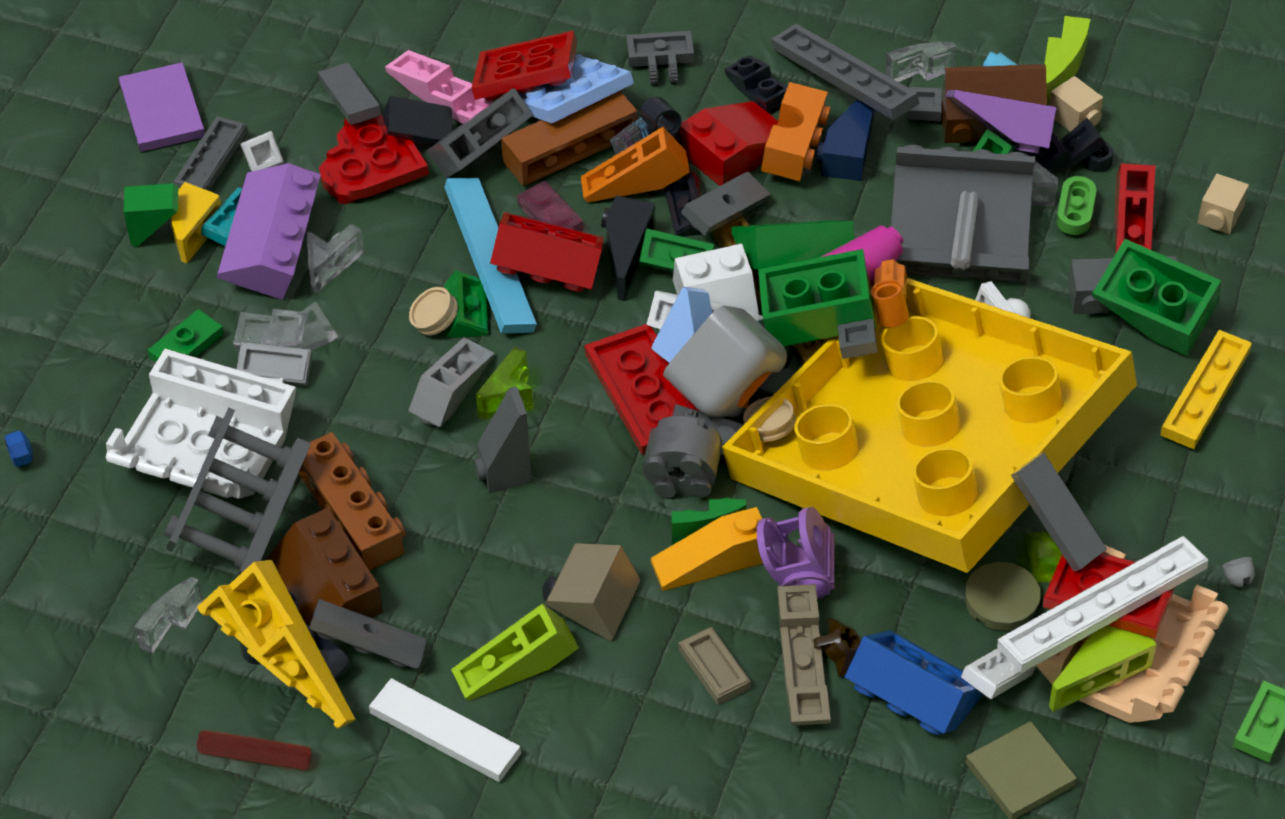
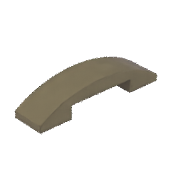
(801, 661)

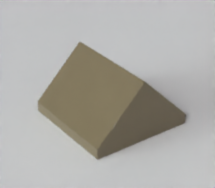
(595, 587)

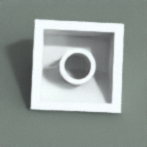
(721, 273)

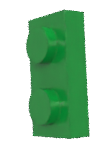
(661, 249)

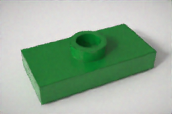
(189, 336)

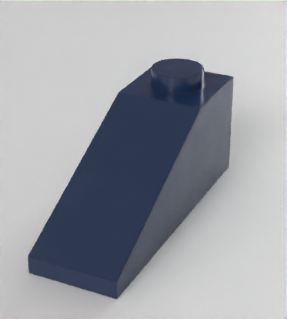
(847, 143)

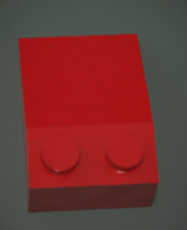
(727, 139)

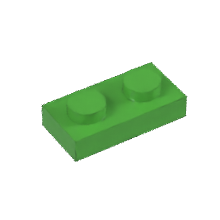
(1263, 723)

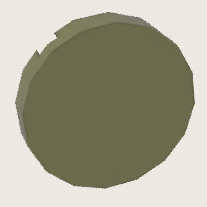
(1002, 595)

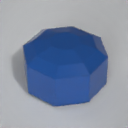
(19, 448)

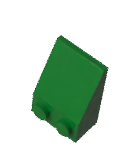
(1158, 295)

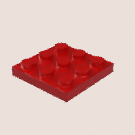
(524, 66)

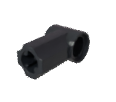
(671, 119)

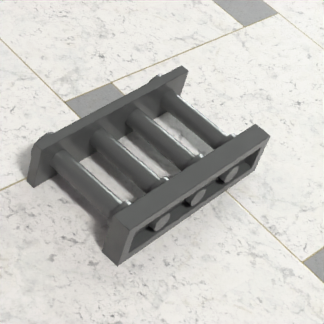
(273, 491)

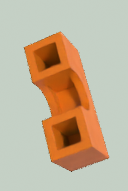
(798, 129)

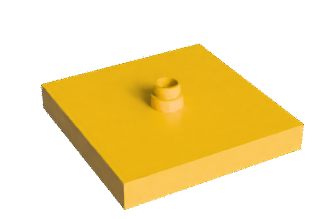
(934, 423)

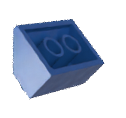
(912, 681)

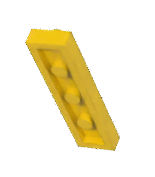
(1206, 389)

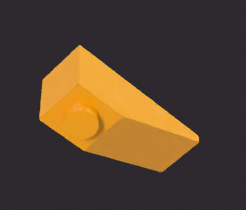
(711, 551)

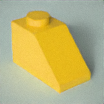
(194, 209)

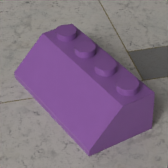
(269, 229)

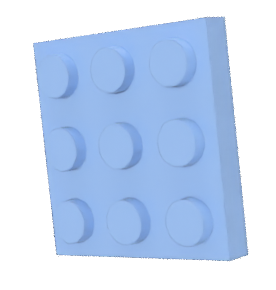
(589, 83)

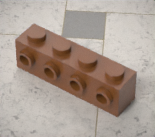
(552, 146)
(348, 494)

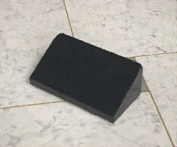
(417, 119)
(677, 195)

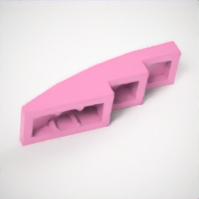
(436, 84)

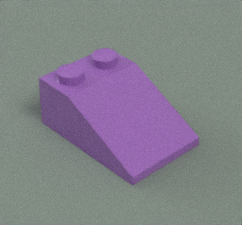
(1015, 121)

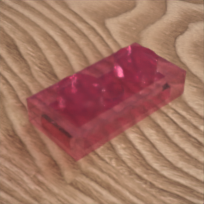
(547, 206)

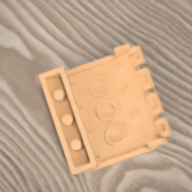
(1180, 642)

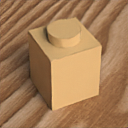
(1075, 103)
(1223, 203)

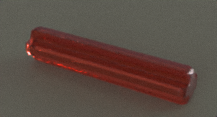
(254, 749)

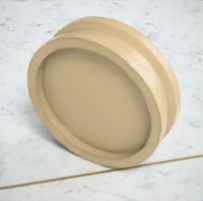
(433, 311)
(777, 425)

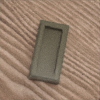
(714, 666)

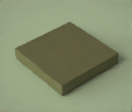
(1020, 770)

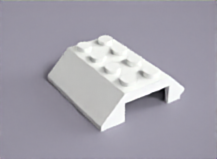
(175, 422)

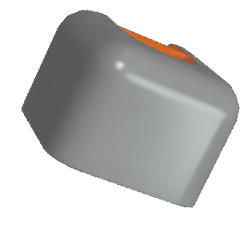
(725, 362)

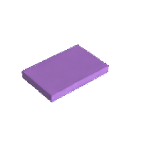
(161, 107)

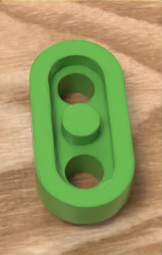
(1076, 205)

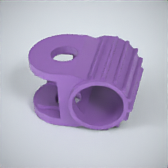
(795, 564)

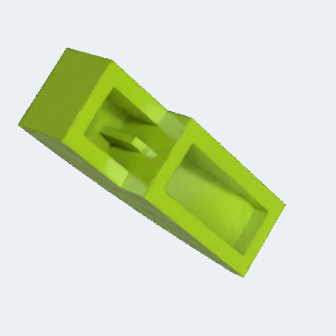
(1066, 53)

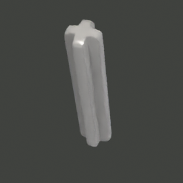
(964, 230)

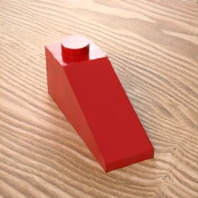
(1134, 204)

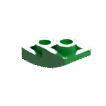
(690, 521)

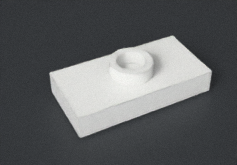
(994, 674)

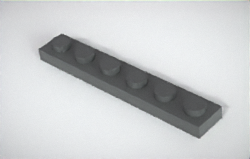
(845, 71)

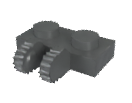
(660, 49)

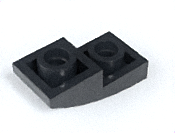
(756, 83)

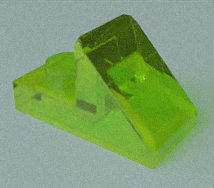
(510, 373)
(1043, 555)

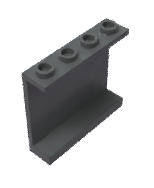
(928, 204)

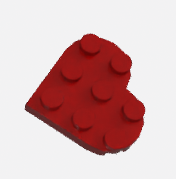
(369, 162)

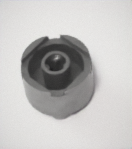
(682, 457)

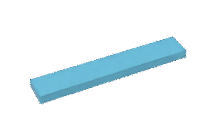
(480, 232)

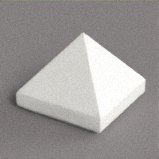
(262, 152)

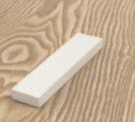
(445, 730)

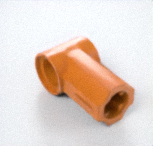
(890, 294)

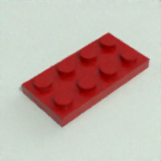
(635, 380)

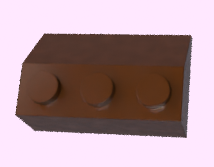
(1011, 82)
(323, 564)

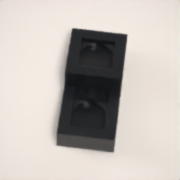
(1071, 148)

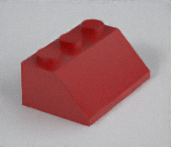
(546, 252)

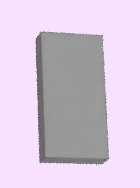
(276, 362)

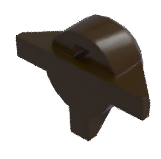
(839, 645)

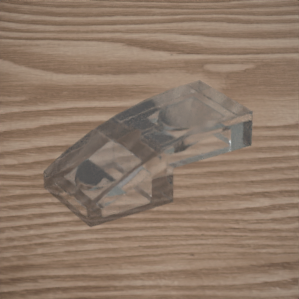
(923, 58)
(279, 329)
(172, 608)

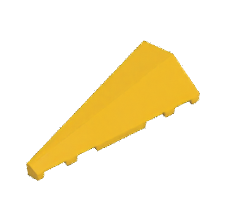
(267, 622)

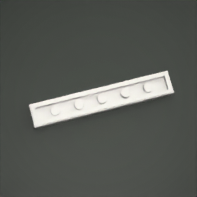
(1102, 604)

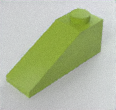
(516, 654)
(1102, 661)

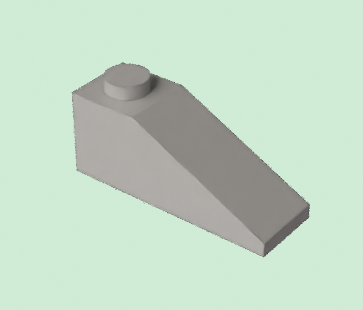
(449, 382)

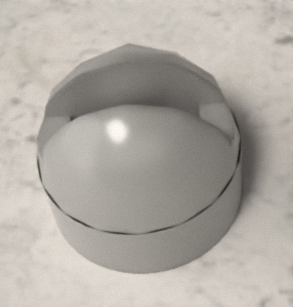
(1239, 571)

